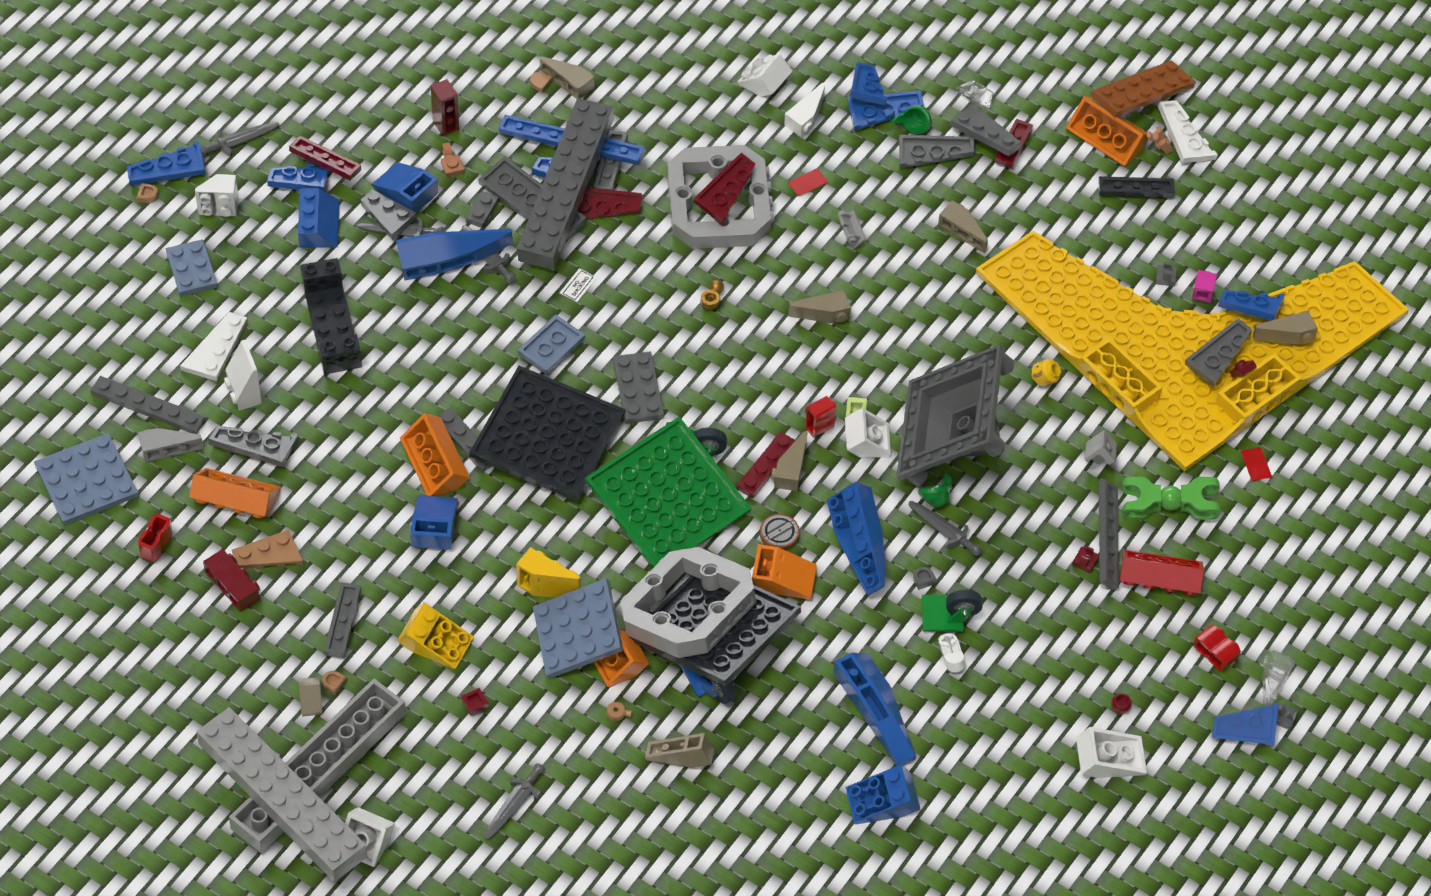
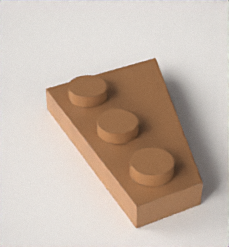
(272, 550)

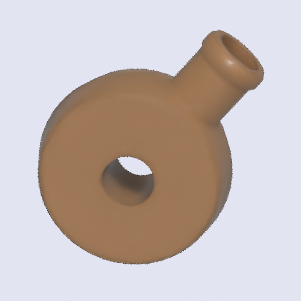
(620, 711)

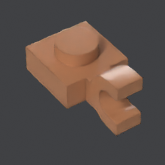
(1161, 140)
(451, 164)

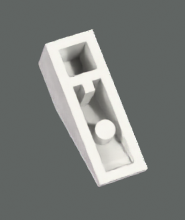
(803, 115)

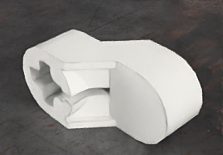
(951, 652)

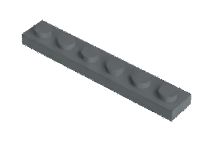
(147, 405)
(1108, 534)

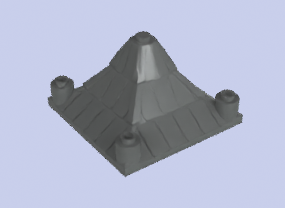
(952, 414)

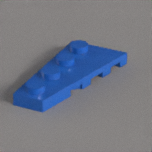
(867, 113)
(179, 164)

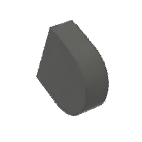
(924, 577)

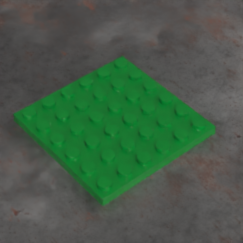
(667, 493)

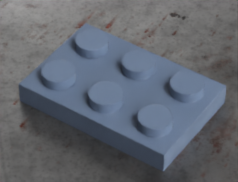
(191, 268)
(551, 344)

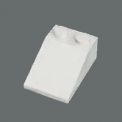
(243, 378)
(1110, 753)

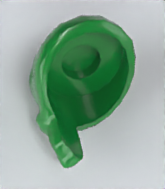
(914, 119)
(937, 495)

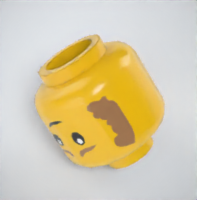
(1046, 372)

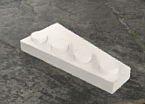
(1184, 134)
(216, 348)

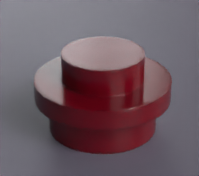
(1121, 703)

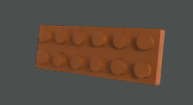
(1143, 88)

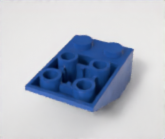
(407, 186)
(433, 522)
(883, 796)

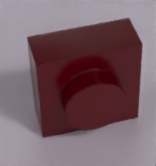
(1242, 368)
(474, 701)

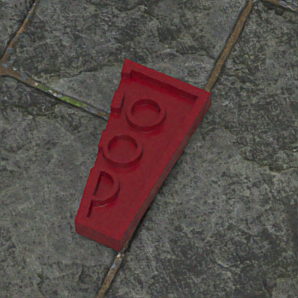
(724, 189)
(609, 203)

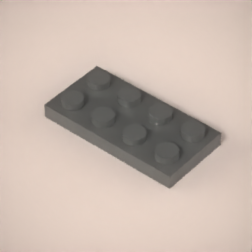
(638, 387)

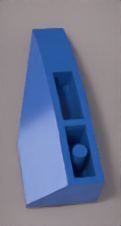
(448, 251)
(860, 534)
(876, 703)

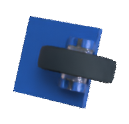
(705, 685)

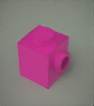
(1204, 286)

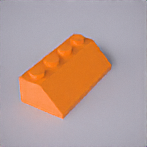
(1111, 135)
(434, 456)
(234, 492)

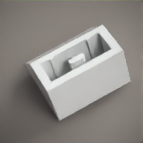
(765, 75)
(218, 196)

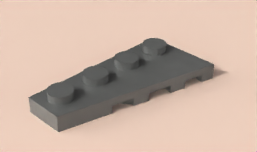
(985, 129)
(927, 149)
(1217, 354)
(254, 444)

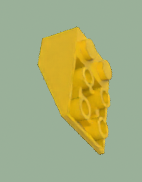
(545, 576)
(435, 637)

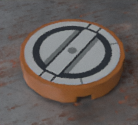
(779, 531)

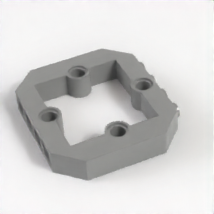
(711, 233)
(723, 615)

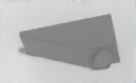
(165, 443)

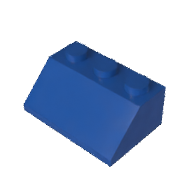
(318, 219)

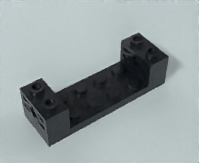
(330, 316)

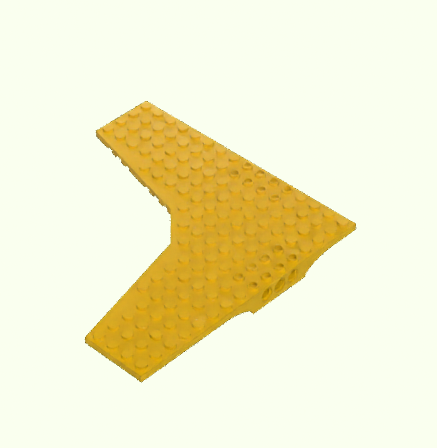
(1140, 349)

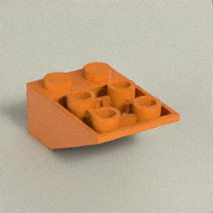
(783, 572)

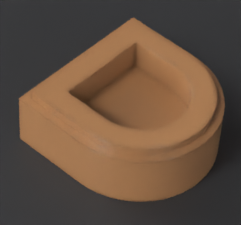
(540, 81)
(147, 193)
(333, 681)

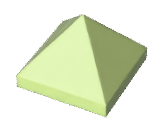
(855, 404)

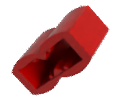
(820, 416)
(155, 537)
(1217, 647)

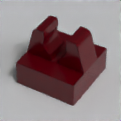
(1085, 559)

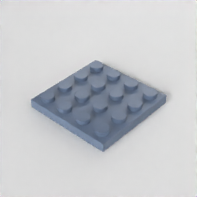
(86, 479)
(577, 628)

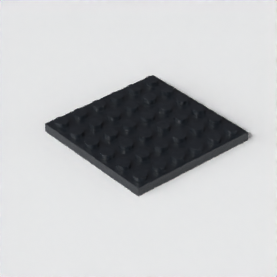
(547, 433)
(741, 644)

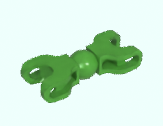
(1170, 498)

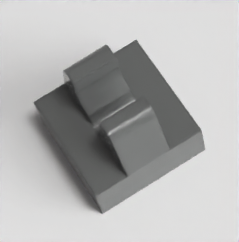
(1166, 274)
(1286, 716)

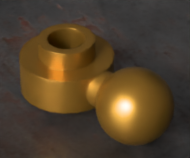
(711, 298)

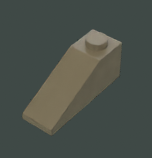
(570, 77)
(960, 223)
(822, 308)
(1290, 329)
(790, 465)
(682, 751)

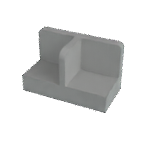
(1101, 448)

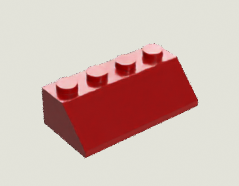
(1161, 571)

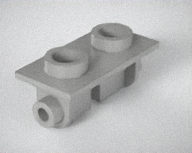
(851, 228)

